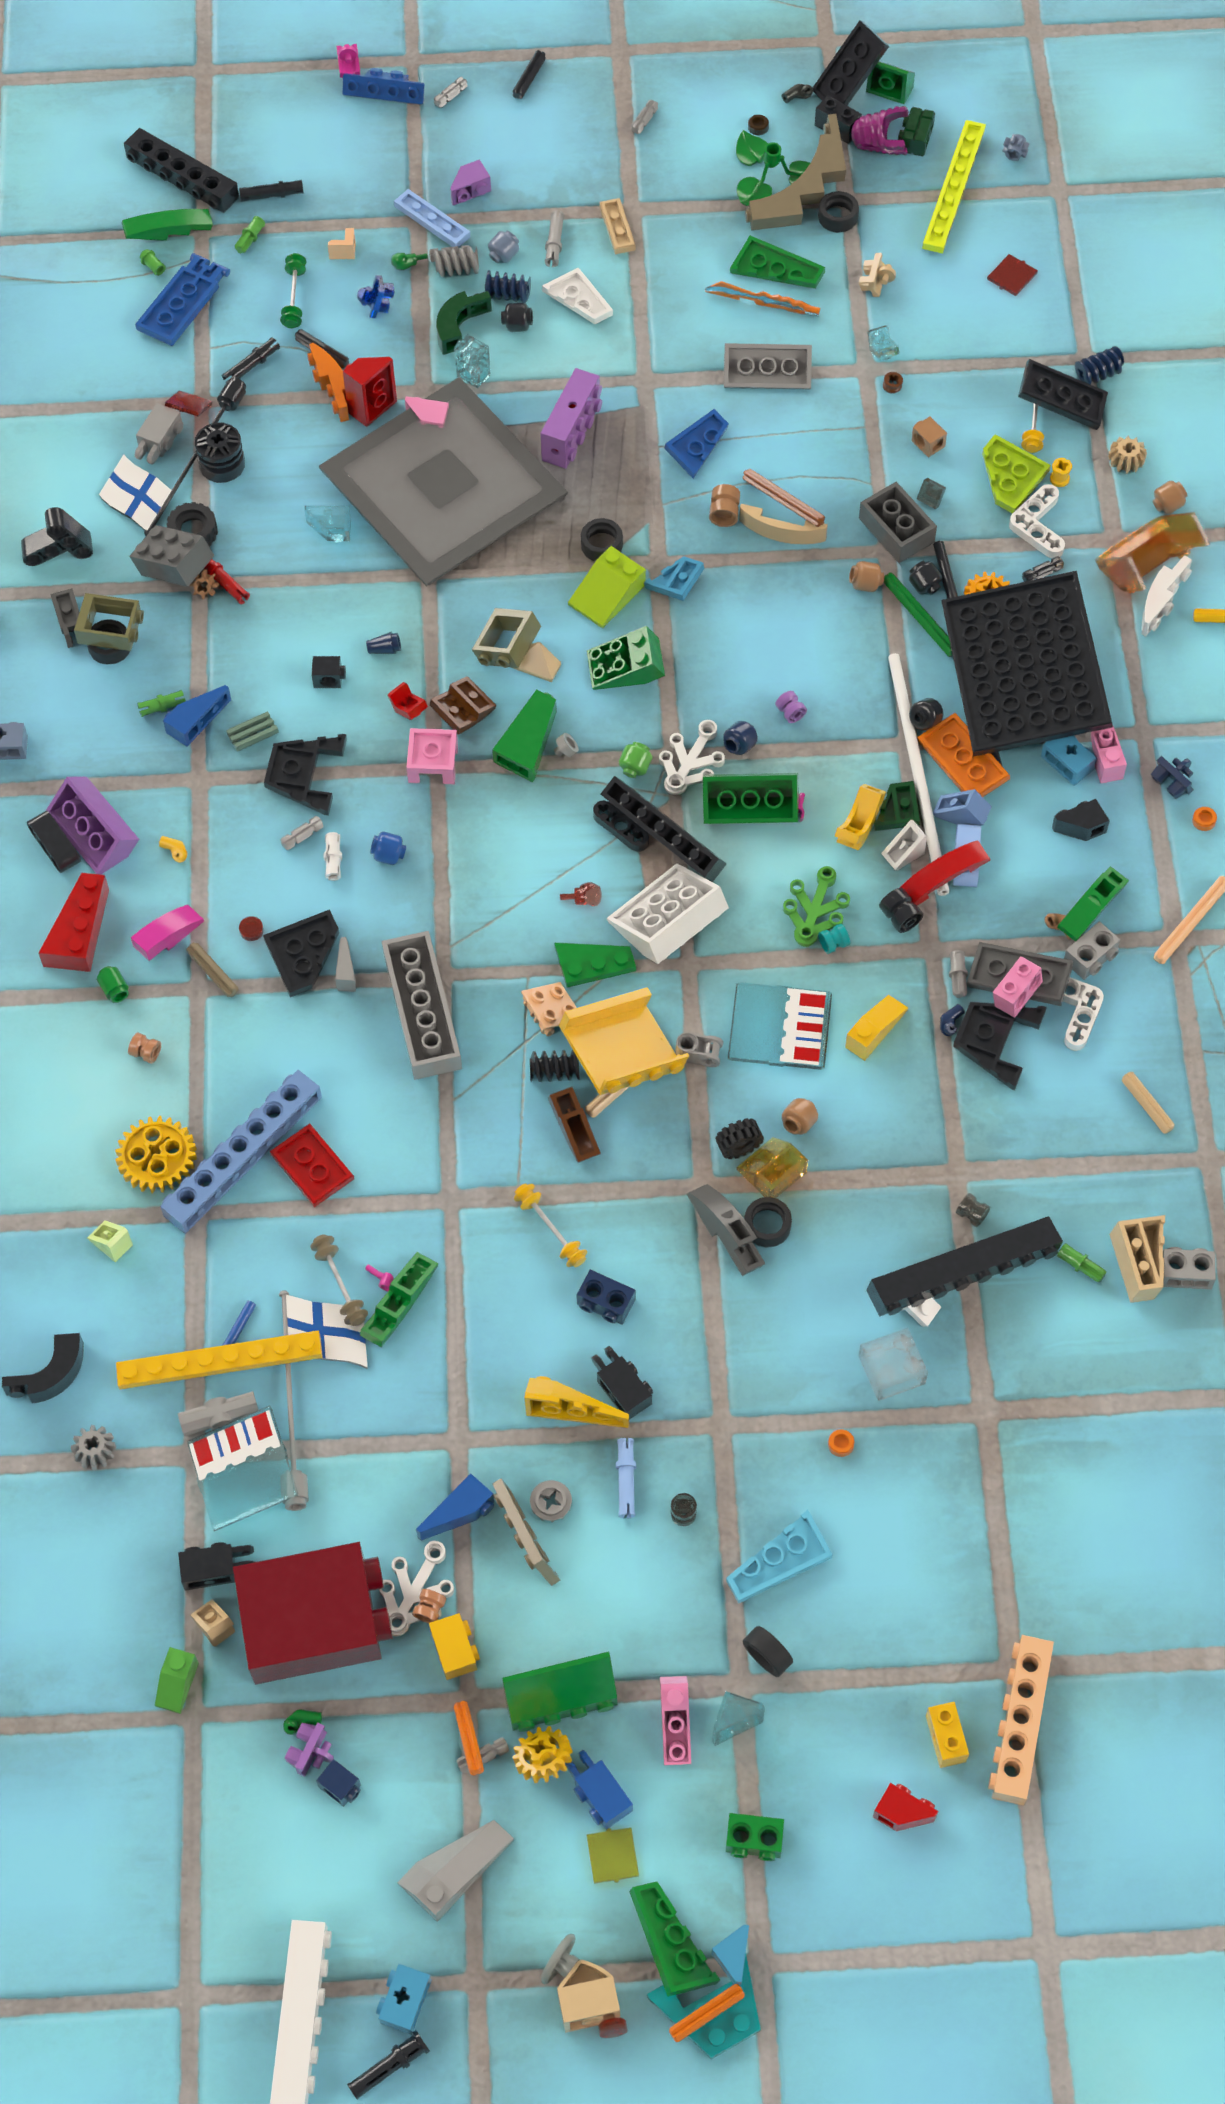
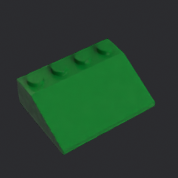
(560, 1692)

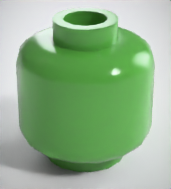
(635, 759)

